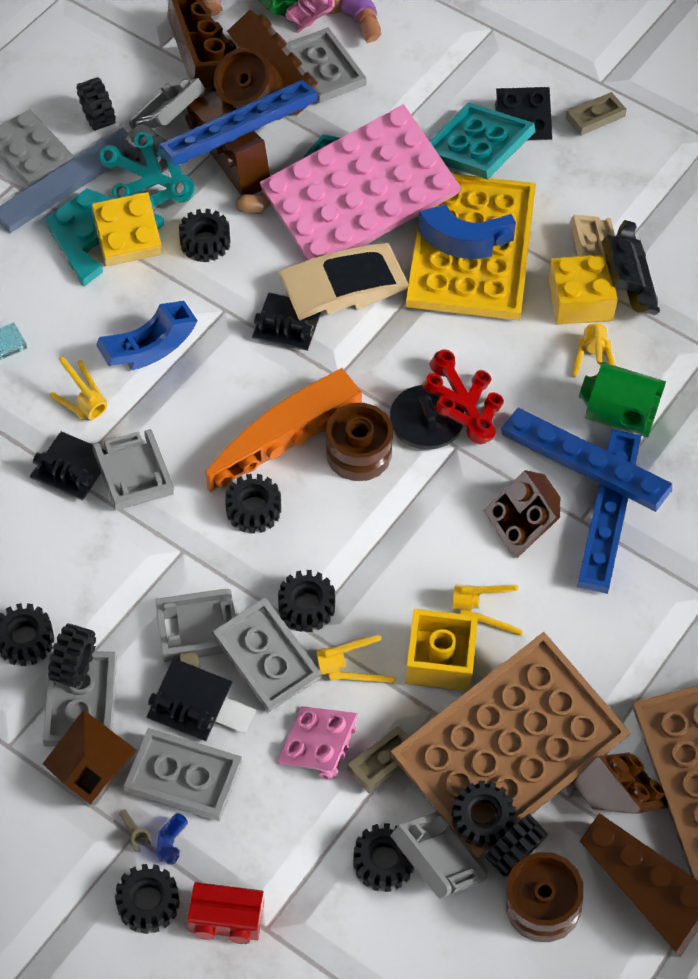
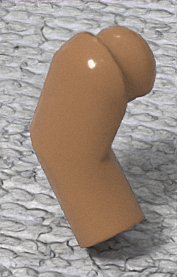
(252, 203)

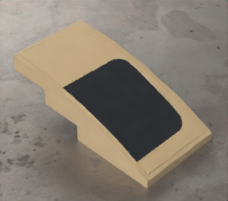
(343, 279)

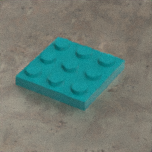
(480, 140)

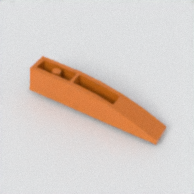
(283, 427)

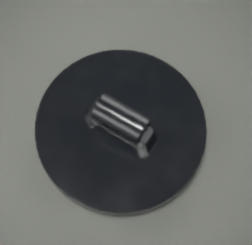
(419, 423)

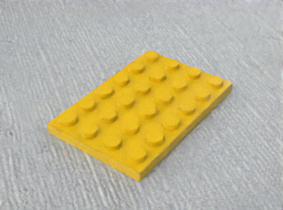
(481, 285)

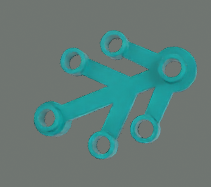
(151, 174)

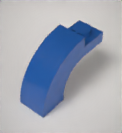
(461, 237)
(151, 341)

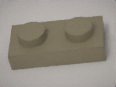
(596, 113)
(376, 763)

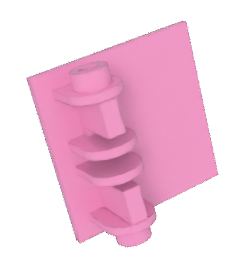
(307, 11)
(319, 740)

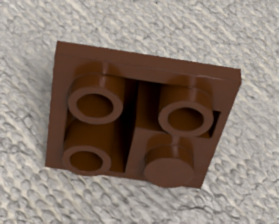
(524, 511)
(89, 758)
(620, 785)

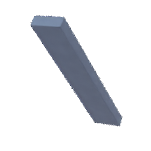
(59, 184)

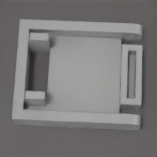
(168, 103)
(133, 465)
(197, 618)
(441, 860)

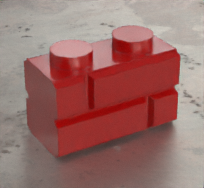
(225, 912)

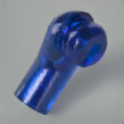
(165, 850)

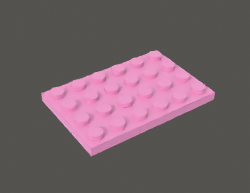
(360, 185)

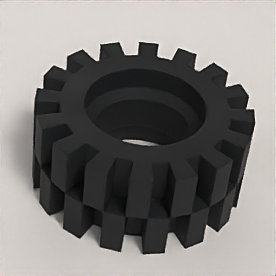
(96, 103)
(204, 223)
(253, 518)
(306, 617)
(28, 650)
(72, 655)
(483, 793)
(516, 844)
(369, 871)
(141, 879)

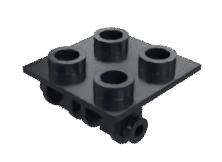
(530, 105)
(281, 325)
(67, 466)
(189, 699)

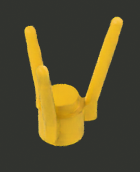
(595, 342)
(89, 402)
(468, 597)
(332, 659)

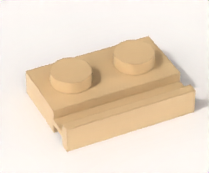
(589, 232)

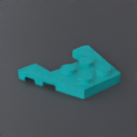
(77, 235)

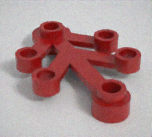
(479, 428)

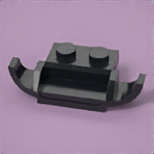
(630, 268)

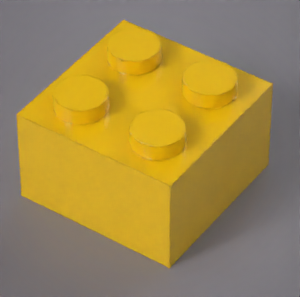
(126, 229)
(581, 290)
(441, 649)

